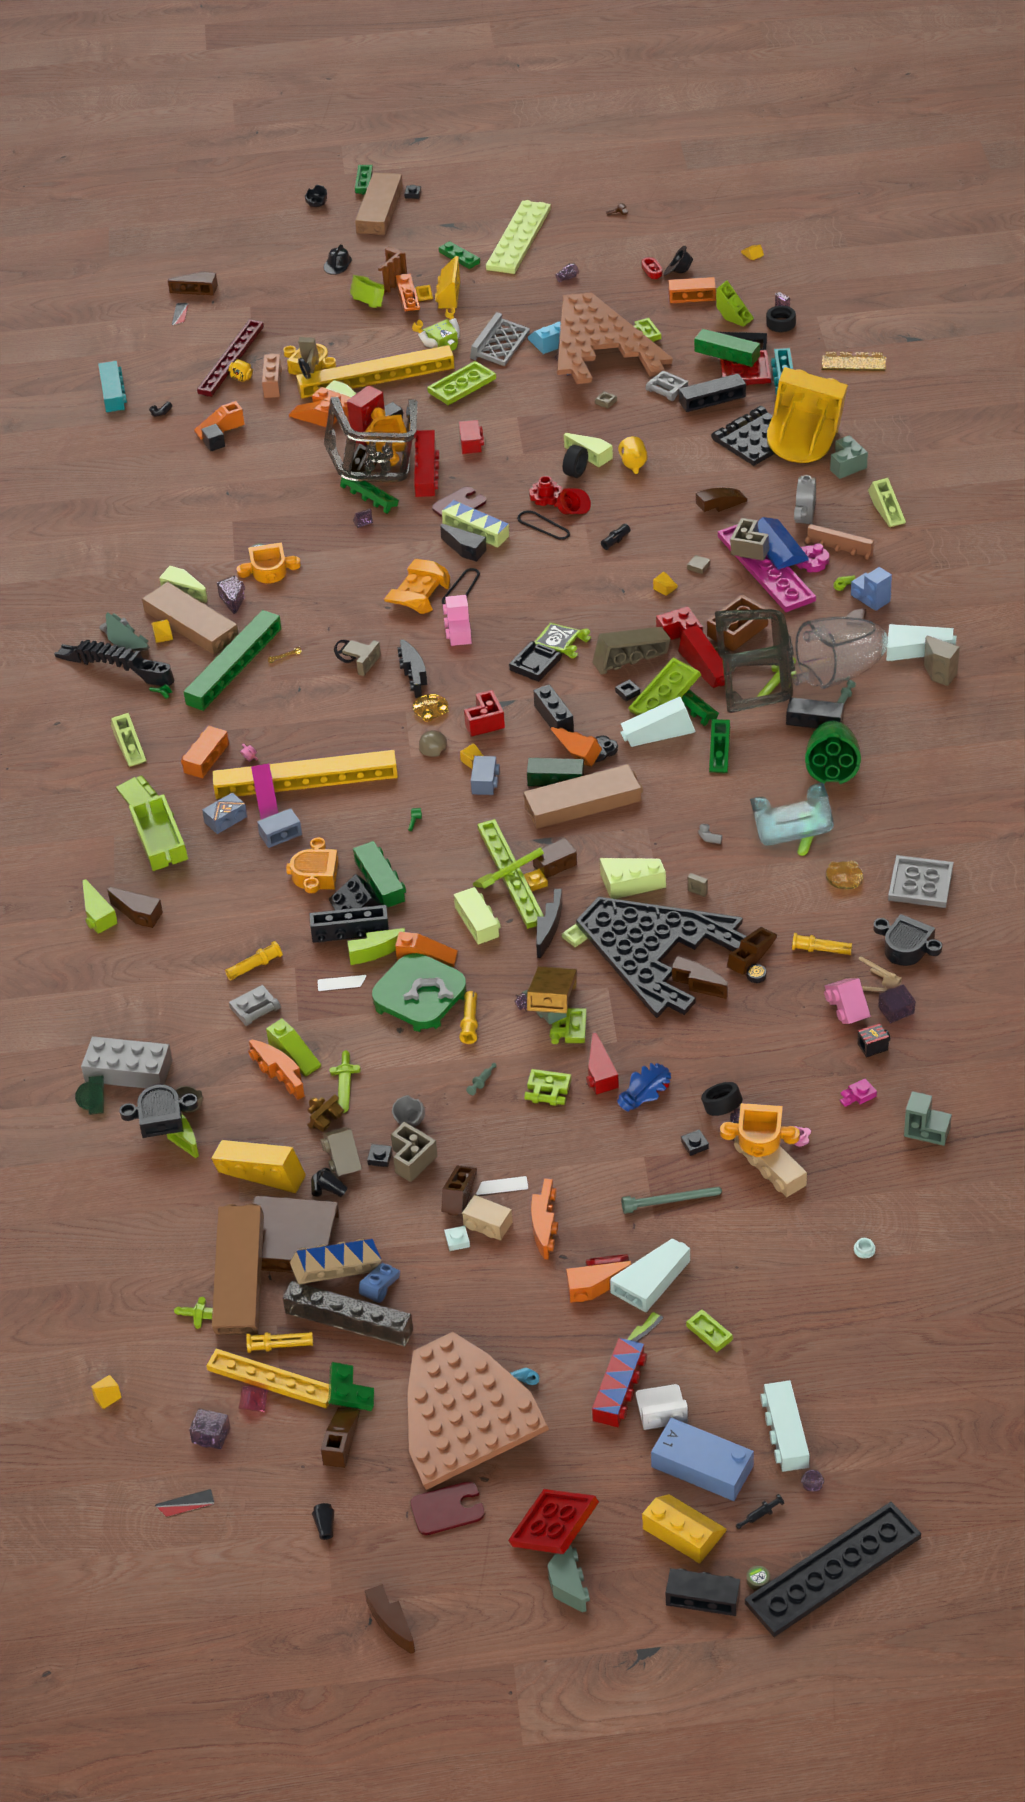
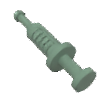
(846, 692)
(478, 1082)

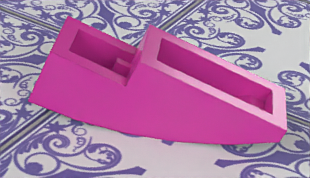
(264, 790)

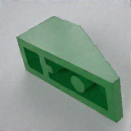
(719, 746)

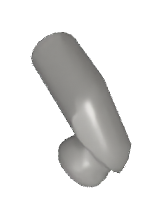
(707, 836)

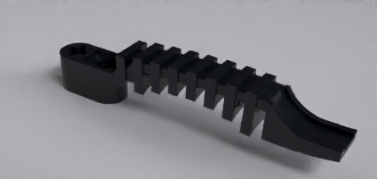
(150, 671)

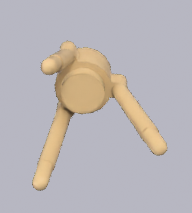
(890, 979)

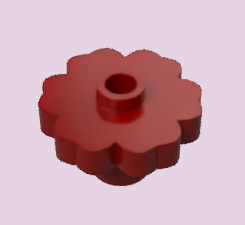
(545, 491)

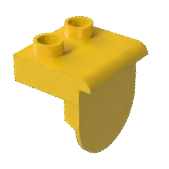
(805, 416)

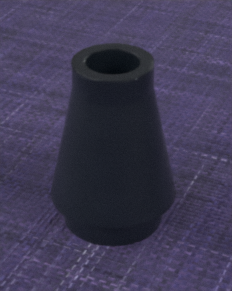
(331, 1183)
(324, 1519)

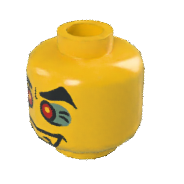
(240, 370)

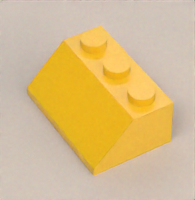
(448, 285)
(682, 1527)

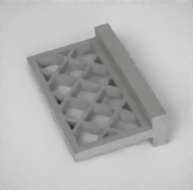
(488, 336)

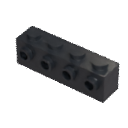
(712, 392)
(347, 923)

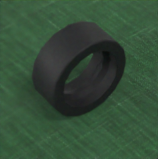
(781, 312)
(575, 461)
(722, 1098)

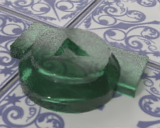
(91, 1095)

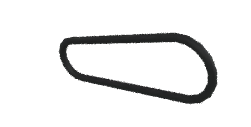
(529, 511)
(470, 569)

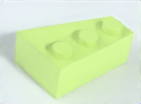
(631, 876)

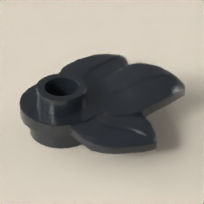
(608, 746)

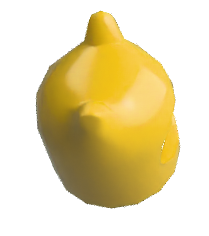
(634, 453)

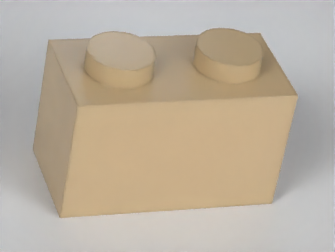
(487, 1217)

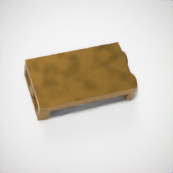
(551, 989)

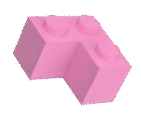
(457, 620)
(849, 1000)

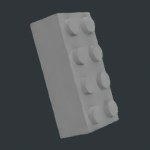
(127, 1062)

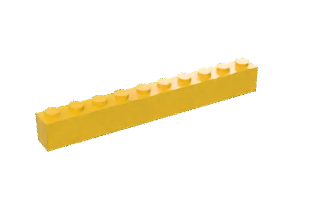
(379, 370)
(310, 773)

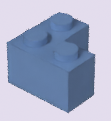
(873, 588)

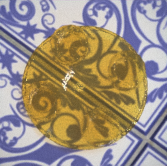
(430, 706)
(844, 874)

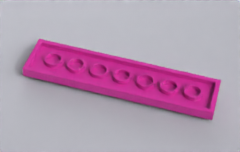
(781, 584)

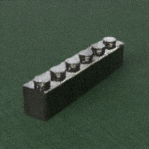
(348, 1313)

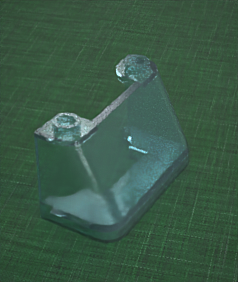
(793, 820)

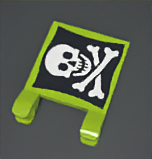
(561, 638)

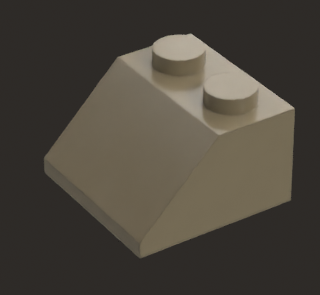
(941, 660)

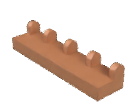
(840, 541)

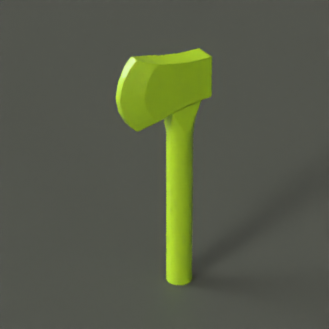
(489, 879)

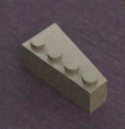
(629, 646)

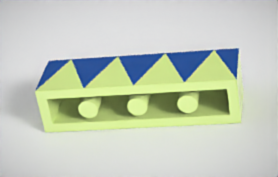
(476, 522)

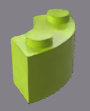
(367, 291)

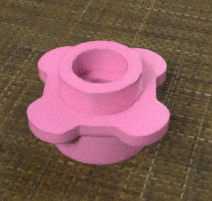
(249, 752)
(804, 1133)

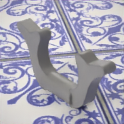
(428, 982)

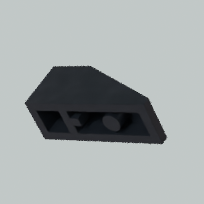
(463, 542)

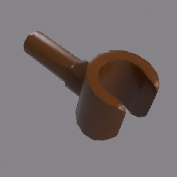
(620, 208)

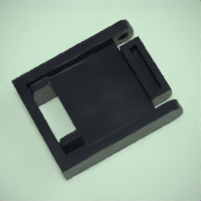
(536, 662)

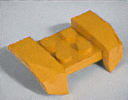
(419, 585)

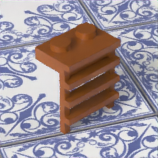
(394, 265)

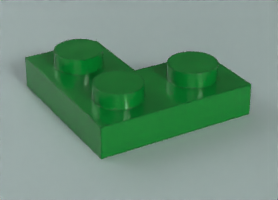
(344, 1392)

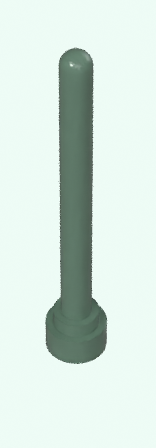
(630, 1204)

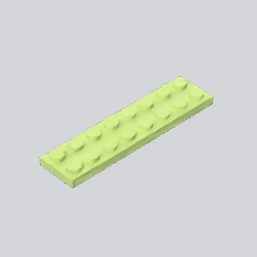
(518, 237)

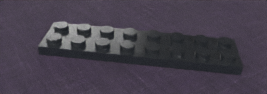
(832, 1569)

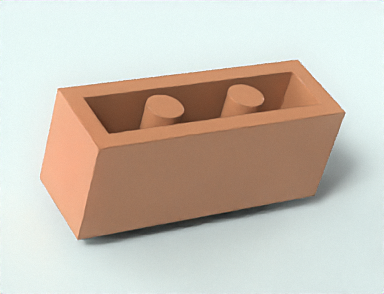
(271, 375)

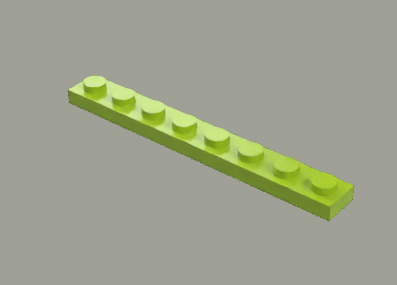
(514, 880)

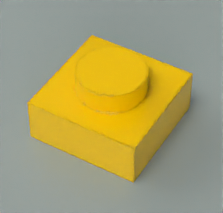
(536, 880)

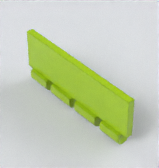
(137, 790)

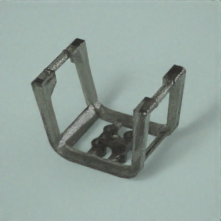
(344, 468)
(779, 654)

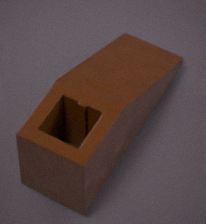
(339, 1437)

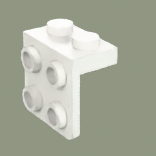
(661, 1404)

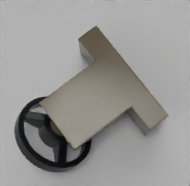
(309, 356)
(366, 654)

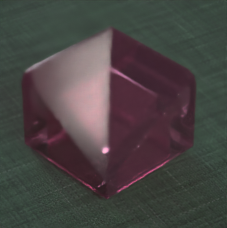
(253, 1398)

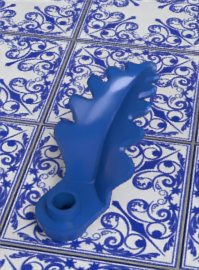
(644, 1086)

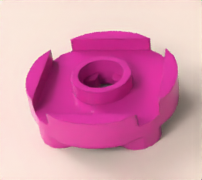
(820, 556)

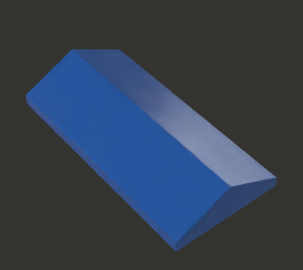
(782, 547)

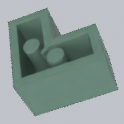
(848, 457)
(924, 1123)

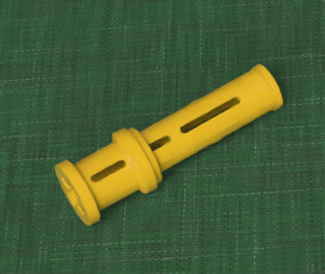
(811, 944)
(262, 957)
(469, 1023)
(268, 1341)

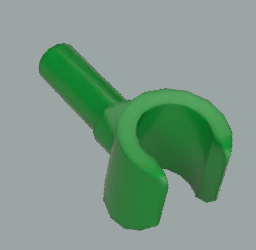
(164, 690)
(415, 814)

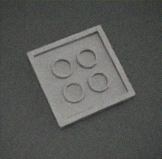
(920, 881)

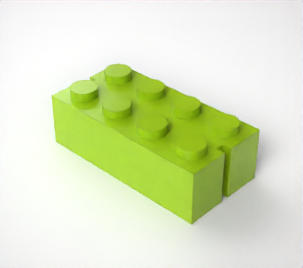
(158, 833)

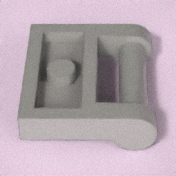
(666, 381)
(254, 1005)

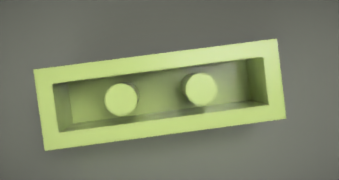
(477, 915)

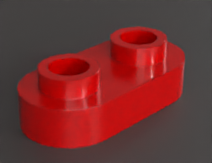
(652, 267)
(607, 1259)

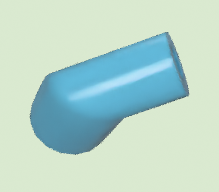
(526, 1375)

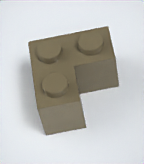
(748, 541)
(343, 1151)
(413, 1151)

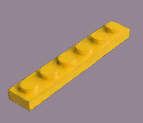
(269, 1378)

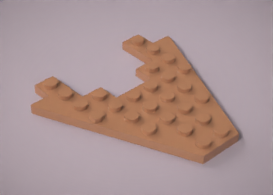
(593, 325)

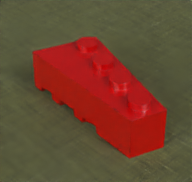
(426, 464)

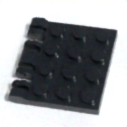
(747, 436)

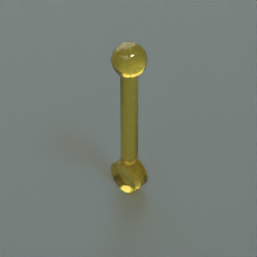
(297, 650)

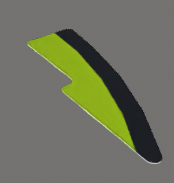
(640, 1331)

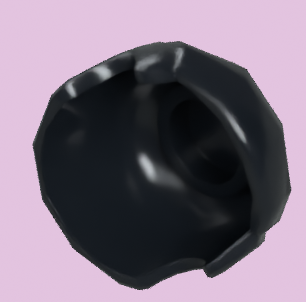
(317, 196)

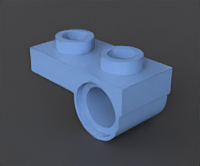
(377, 1282)

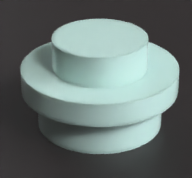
(864, 1248)

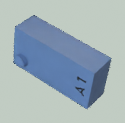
(702, 1459)

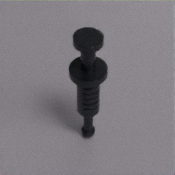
(761, 1511)

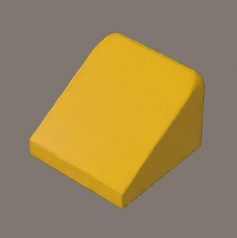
(753, 252)
(424, 293)

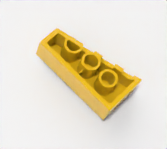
(260, 1163)

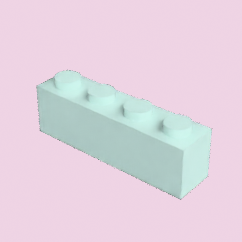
(785, 1425)

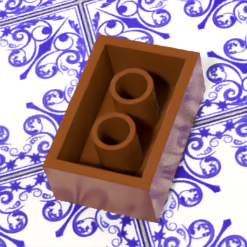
(740, 630)

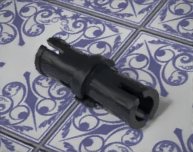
(621, 532)

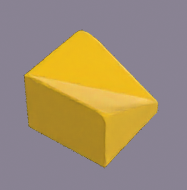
(664, 584)
(162, 631)
(467, 754)
(106, 1392)

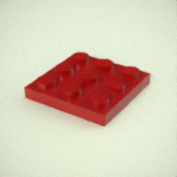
(757, 374)
(553, 1521)

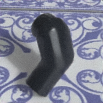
(160, 411)
(316, 1191)

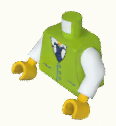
(441, 333)

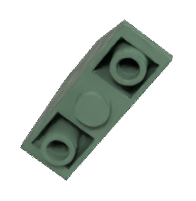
(124, 635)
(566, 1580)

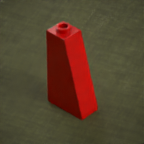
(702, 656)

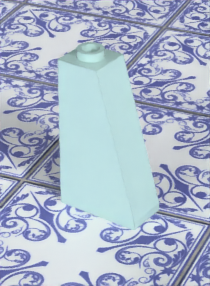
(909, 641)
(658, 724)
(651, 1275)

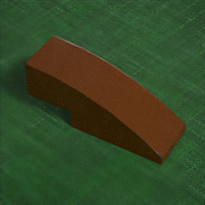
(719, 498)
(751, 950)
(699, 978)
(390, 1617)

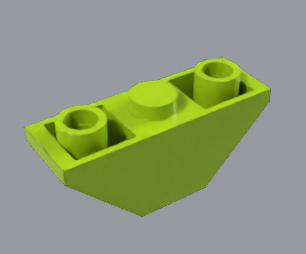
(731, 305)

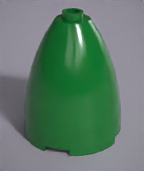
(832, 746)

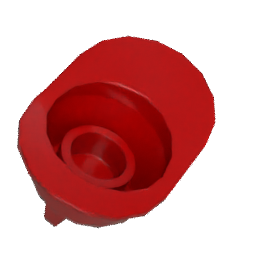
(573, 501)

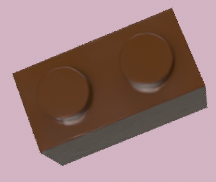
(556, 858)

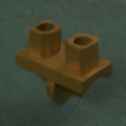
(330, 1107)

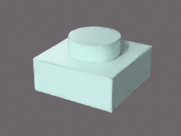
(457, 1238)

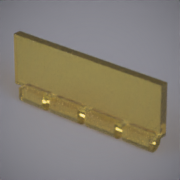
(847, 362)

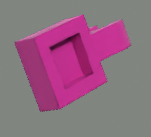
(860, 1091)

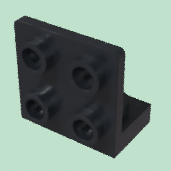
(354, 894)

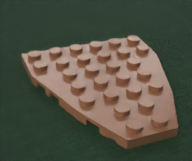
(464, 1409)

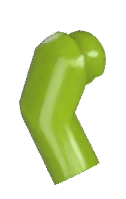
(842, 582)

